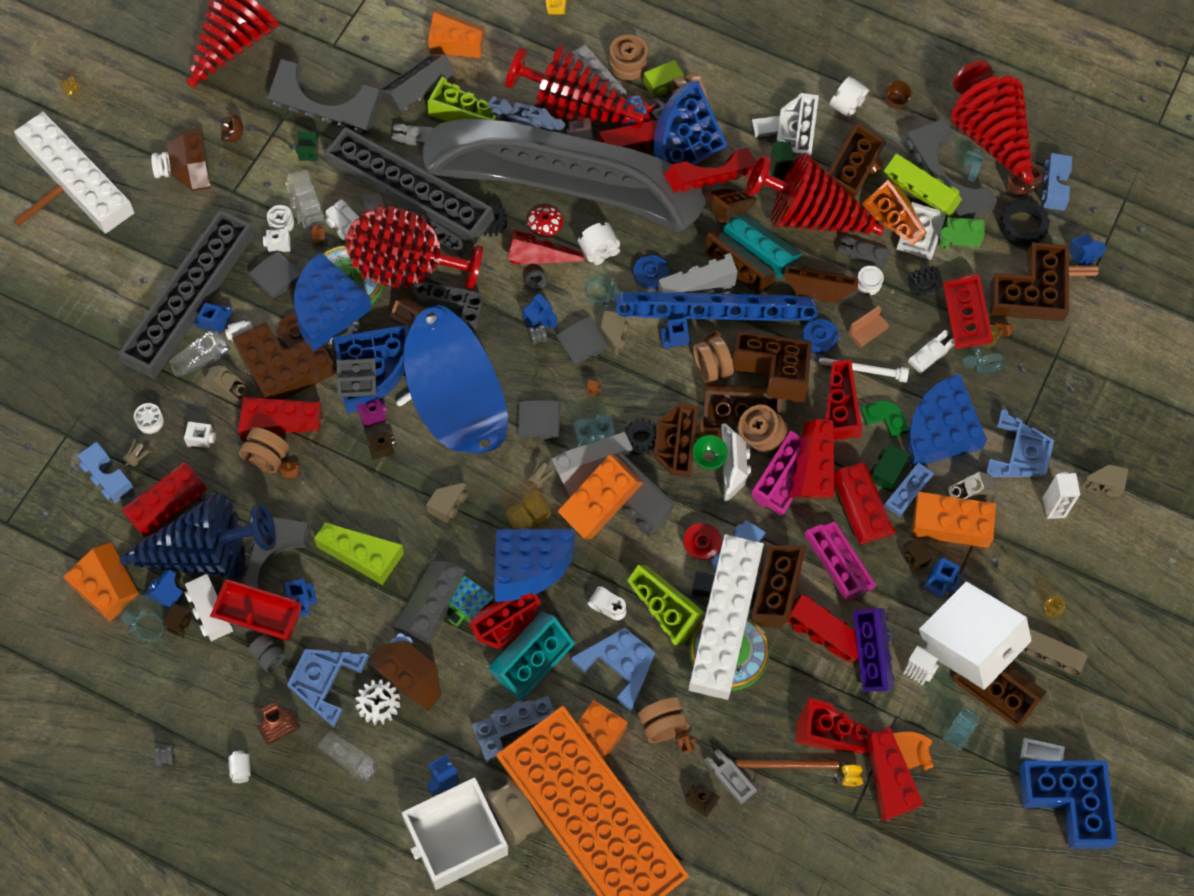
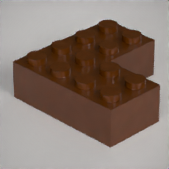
(1041, 292)
(780, 358)
(281, 372)

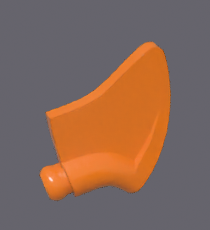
(915, 749)

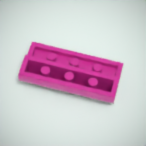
(776, 481)
(839, 560)

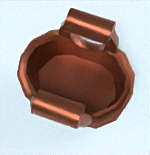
(1019, 188)
(278, 729)

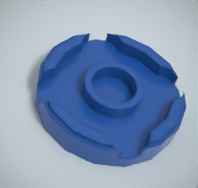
(649, 270)
(822, 335)

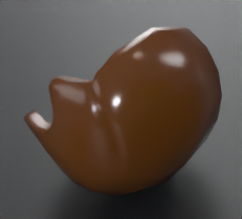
(898, 94)
(232, 130)

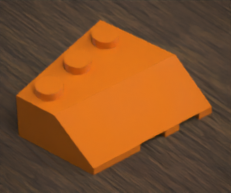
(455, 36)
(102, 581)

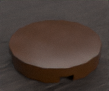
(289, 332)

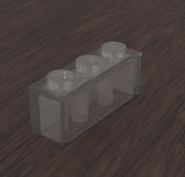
(304, 199)

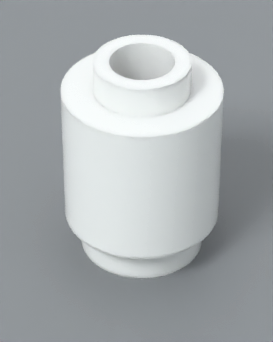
(237, 328)
(239, 767)

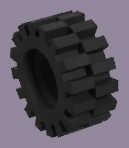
(501, 223)
(925, 280)
(637, 426)

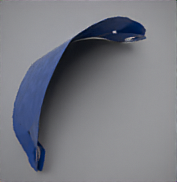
(454, 383)

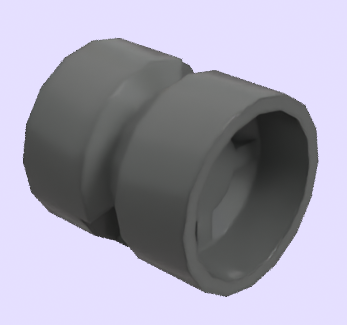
(266, 652)

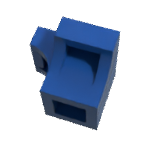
(1086, 250)
(539, 312)
(213, 317)
(676, 333)
(943, 578)
(164, 589)
(302, 593)
(443, 775)

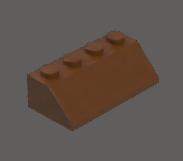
(856, 158)
(749, 267)
(728, 402)
(778, 585)
(1009, 695)

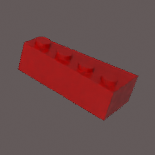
(843, 402)
(279, 416)

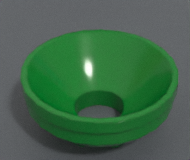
(714, 445)

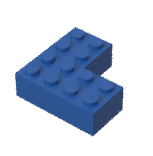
(1082, 792)

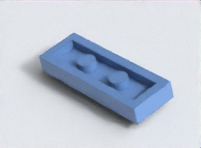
(909, 489)

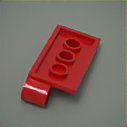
(963, 295)

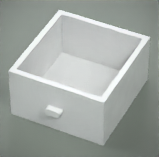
(975, 635)
(455, 833)

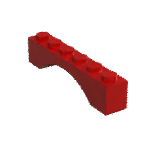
(686, 176)

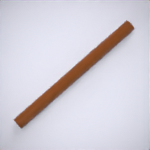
(21, 219)
(791, 764)

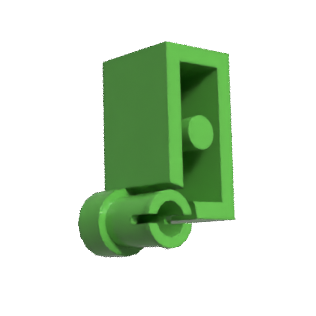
(962, 232)

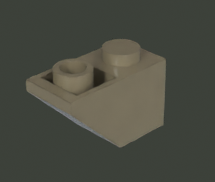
(612, 330)
(226, 384)
(1107, 480)
(974, 487)
(446, 500)

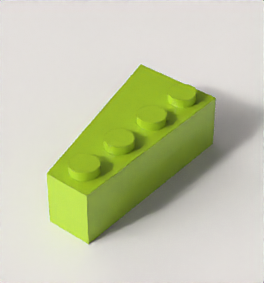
(453, 104)
(923, 185)
(360, 551)
(669, 606)

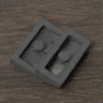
(275, 275)
(582, 340)
(356, 378)
(539, 419)

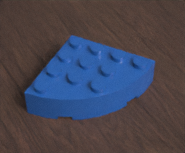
(687, 128)
(326, 301)
(386, 348)
(944, 424)
(530, 560)

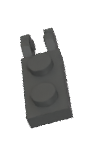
(864, 252)

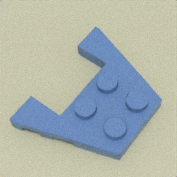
(1029, 453)
(626, 657)
(316, 675)

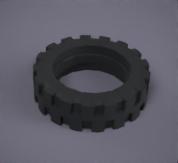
(1028, 207)

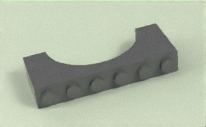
(357, 113)
(924, 147)
(289, 535)

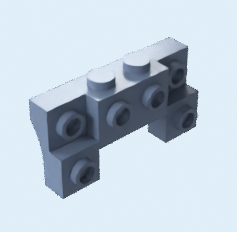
(525, 115)
(509, 724)

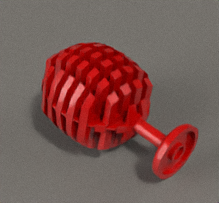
(401, 249)

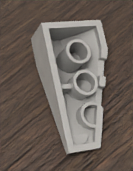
(579, 463)

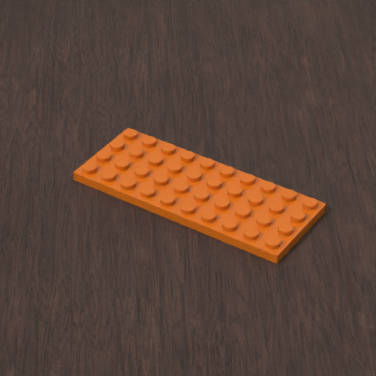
(590, 811)

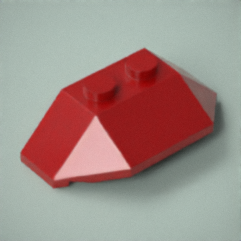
(504, 620)

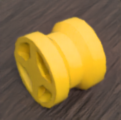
(852, 775)

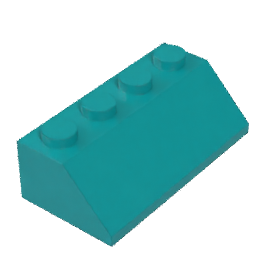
(762, 243)
(531, 655)

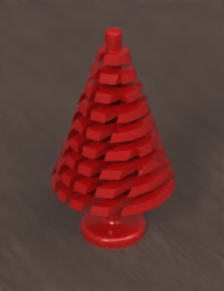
(230, 28)
(561, 86)
(994, 116)
(811, 199)

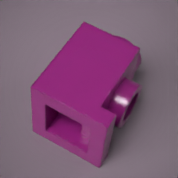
(369, 416)

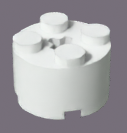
(849, 96)
(599, 243)

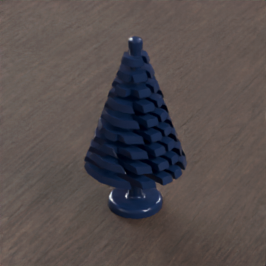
(205, 540)

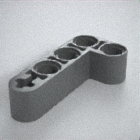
(450, 244)
(426, 294)

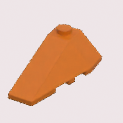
(895, 211)

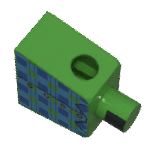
(468, 600)

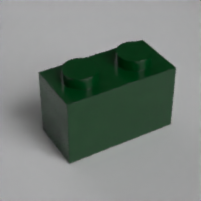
(781, 159)
(890, 467)

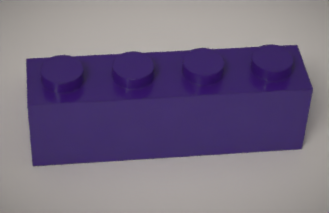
(873, 650)

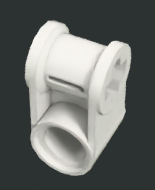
(605, 602)

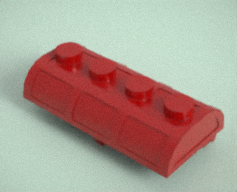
(164, 499)
(862, 503)
(256, 609)

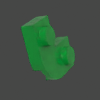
(886, 412)

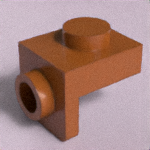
(701, 431)

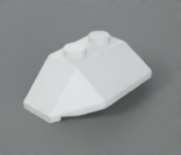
(798, 123)
(735, 468)

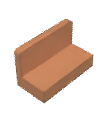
(406, 310)
(868, 327)

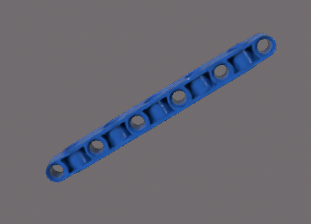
(716, 306)

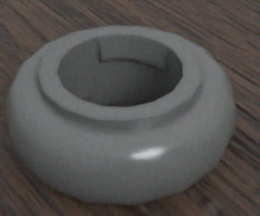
(536, 286)

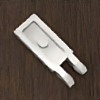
(931, 353)

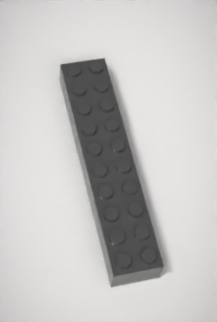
(409, 185)
(186, 294)

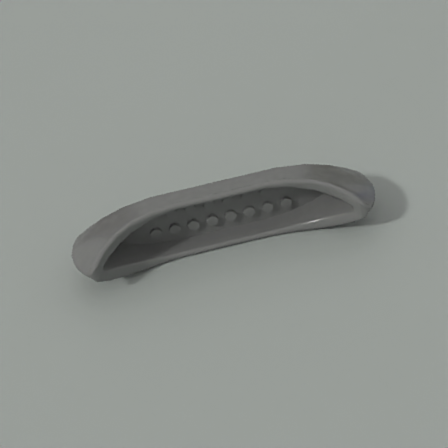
(560, 164)

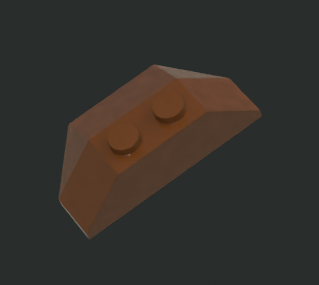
(189, 159)
(728, 202)
(820, 284)
(676, 439)
(408, 671)

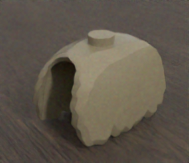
(513, 812)

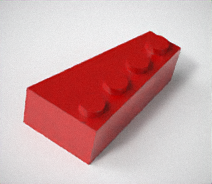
(635, 137)
(816, 462)
(823, 628)
(891, 776)

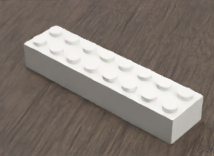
(74, 172)
(726, 617)

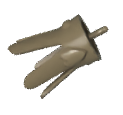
(131, 457)
(535, 480)

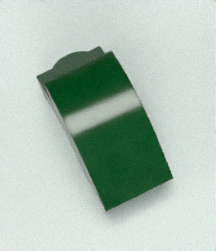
(307, 146)

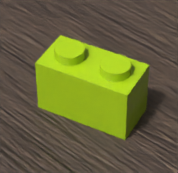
(659, 79)

